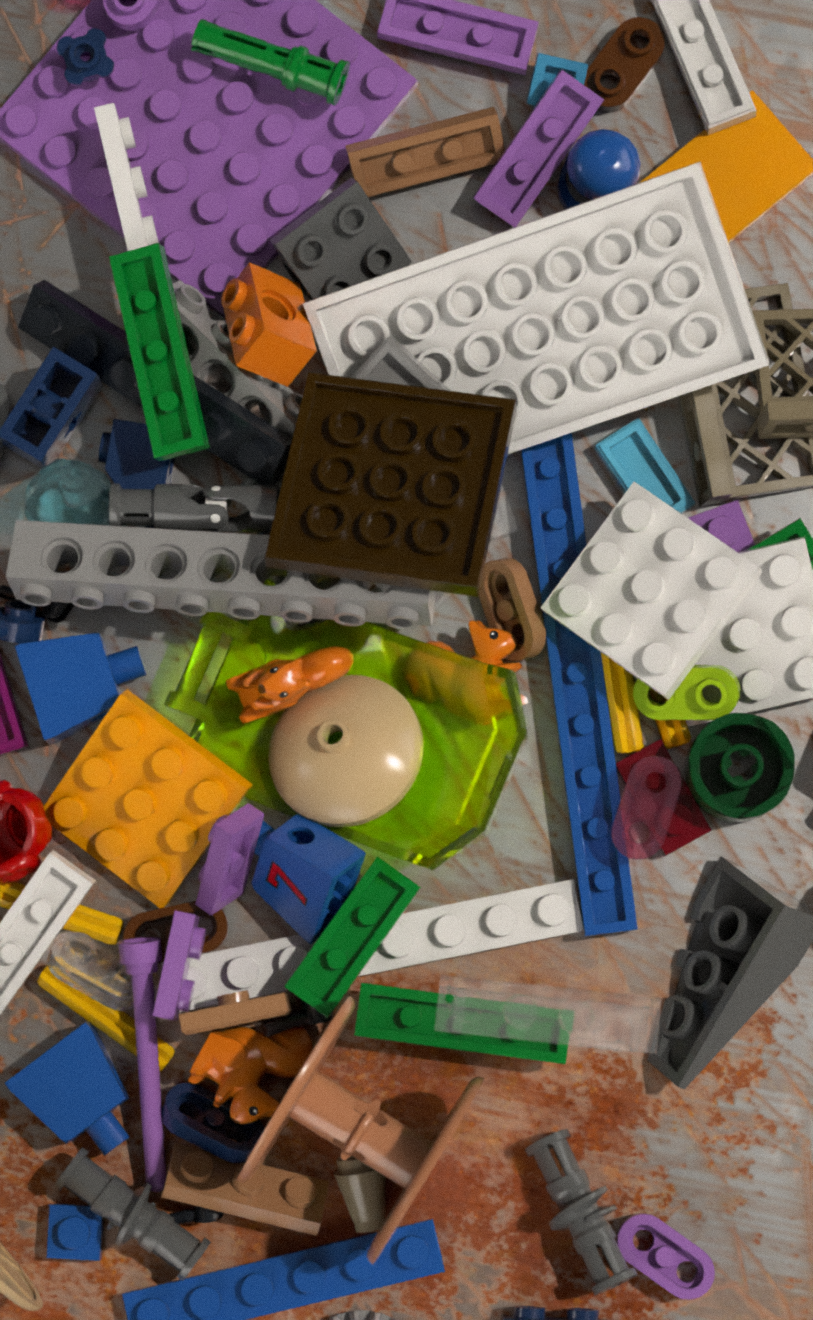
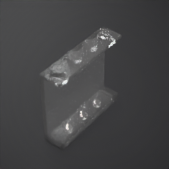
(548, 1014)

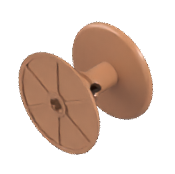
(359, 1129)

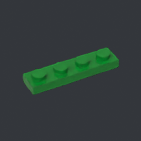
(159, 352)
(411, 1018)

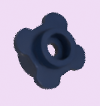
(85, 71)

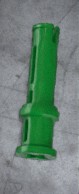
(293, 67)

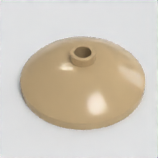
(360, 773)

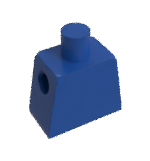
(75, 681)
(75, 1089)

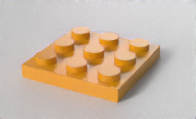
(144, 798)

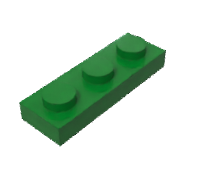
(352, 937)

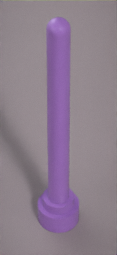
(141, 959)

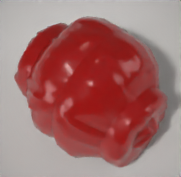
(23, 832)

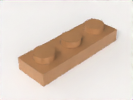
(426, 152)
(268, 1197)

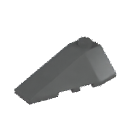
(738, 955)

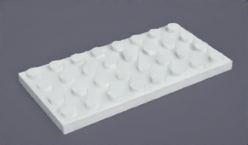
(566, 311)

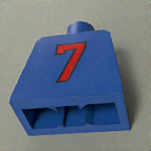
(305, 873)

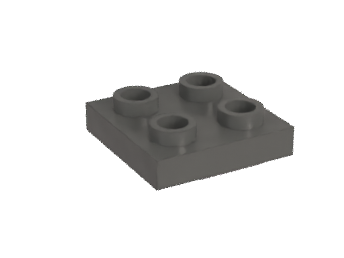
(339, 243)

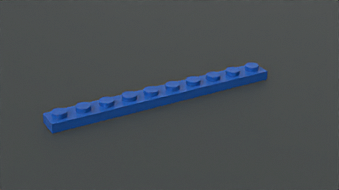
(578, 696)

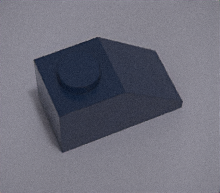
(131, 457)

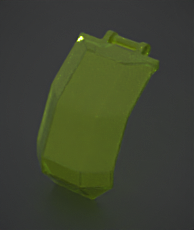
(464, 707)

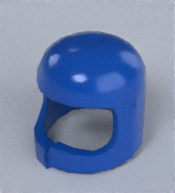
(599, 166)

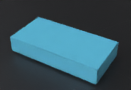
(635, 457)

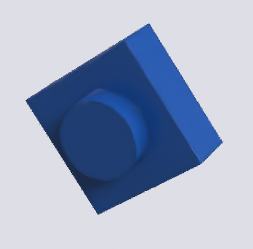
(74, 1233)

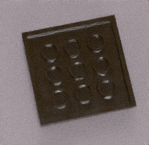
(392, 484)

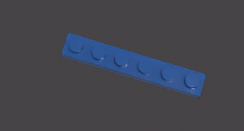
(292, 1278)

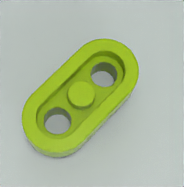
(688, 699)

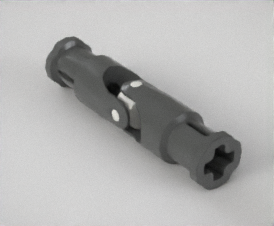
(194, 507)

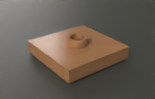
(235, 1010)

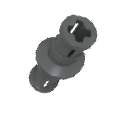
(581, 1211)
(132, 1213)

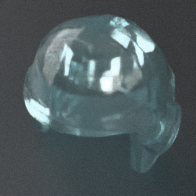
(68, 494)

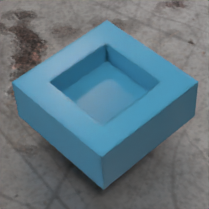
(546, 69)

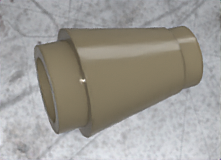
(363, 1193)

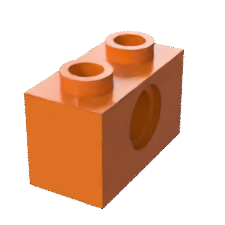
(268, 324)

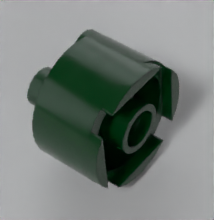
(743, 737)

